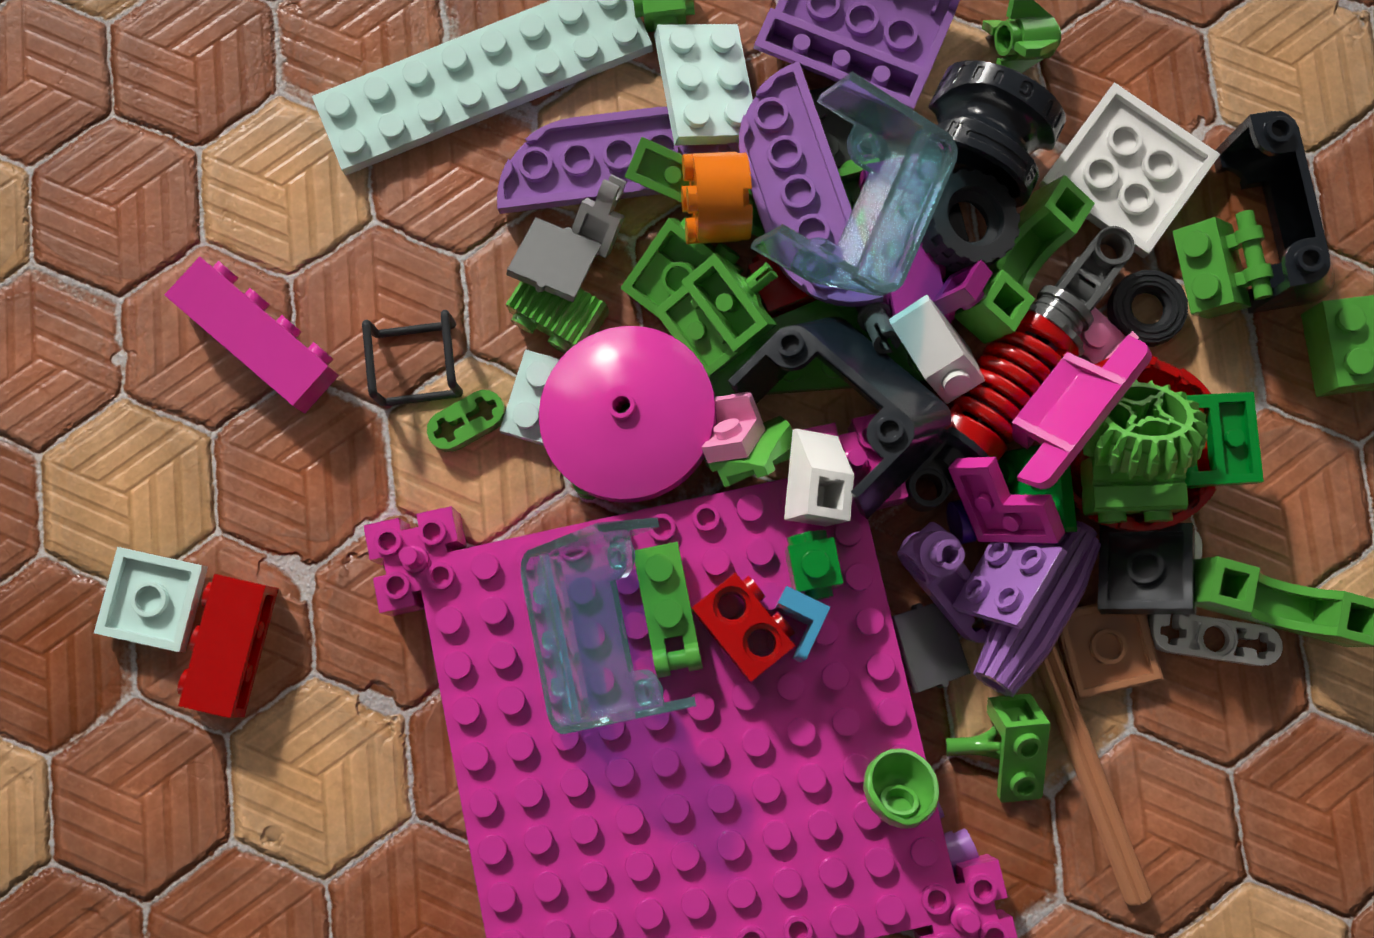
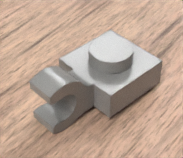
(598, 219)

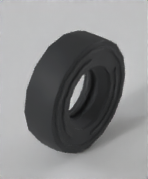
(1157, 284)

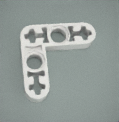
(1192, 630)

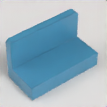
(805, 611)

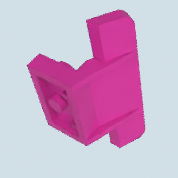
(1072, 408)

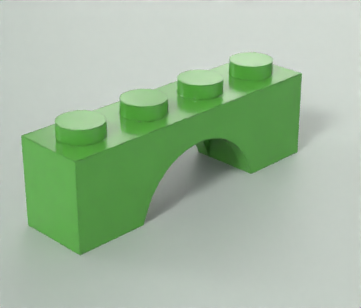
(1045, 224)
(1307, 611)

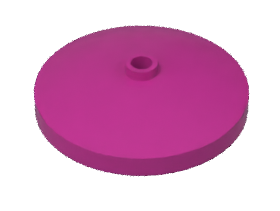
(649, 445)

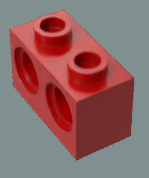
(734, 634)

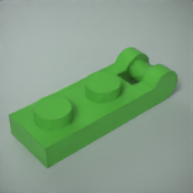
(667, 607)

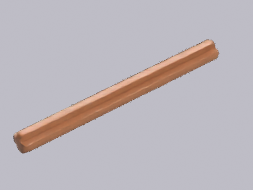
(1093, 780)

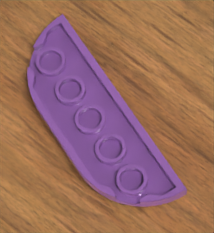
(575, 154)
(796, 172)

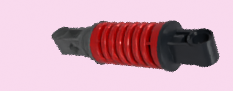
(1022, 362)

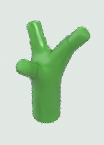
(976, 745)

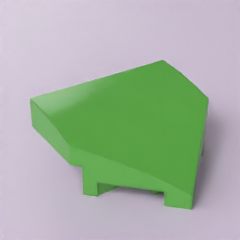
(770, 450)

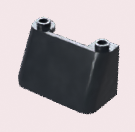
(1271, 154)

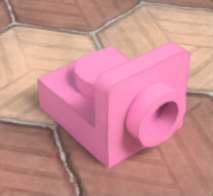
(1101, 338)
(736, 430)

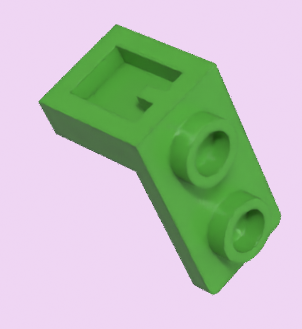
(1023, 746)

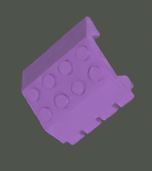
(879, 40)

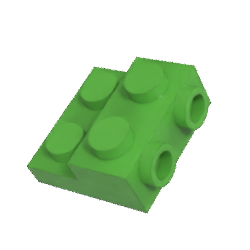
(668, 263)

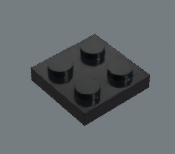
(1147, 571)

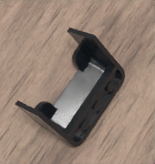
(909, 417)

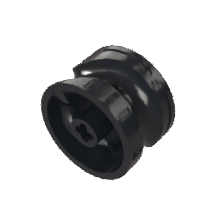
(997, 122)

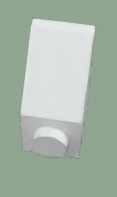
(937, 349)

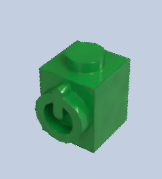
(813, 564)

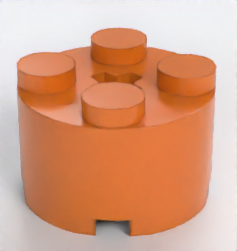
(717, 197)

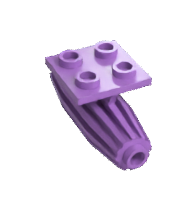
(1029, 598)

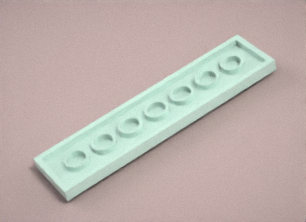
(477, 77)

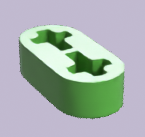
(461, 412)

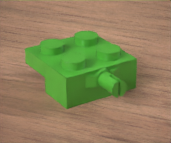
(718, 312)

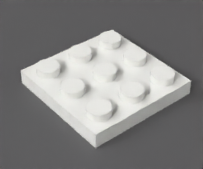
(1133, 167)

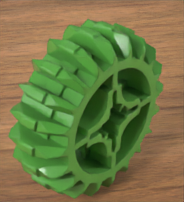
(1150, 433)

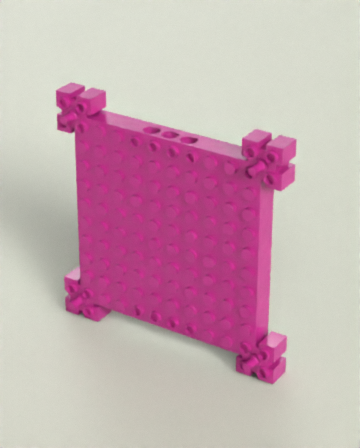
(706, 813)

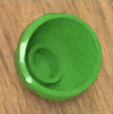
(901, 788)

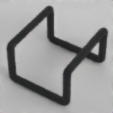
(446, 324)

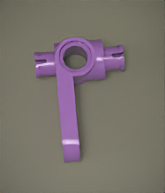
(938, 567)

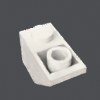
(818, 480)

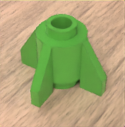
(1025, 36)

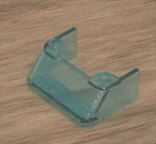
(907, 174)
(583, 632)

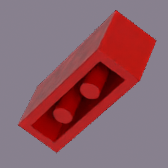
(227, 646)

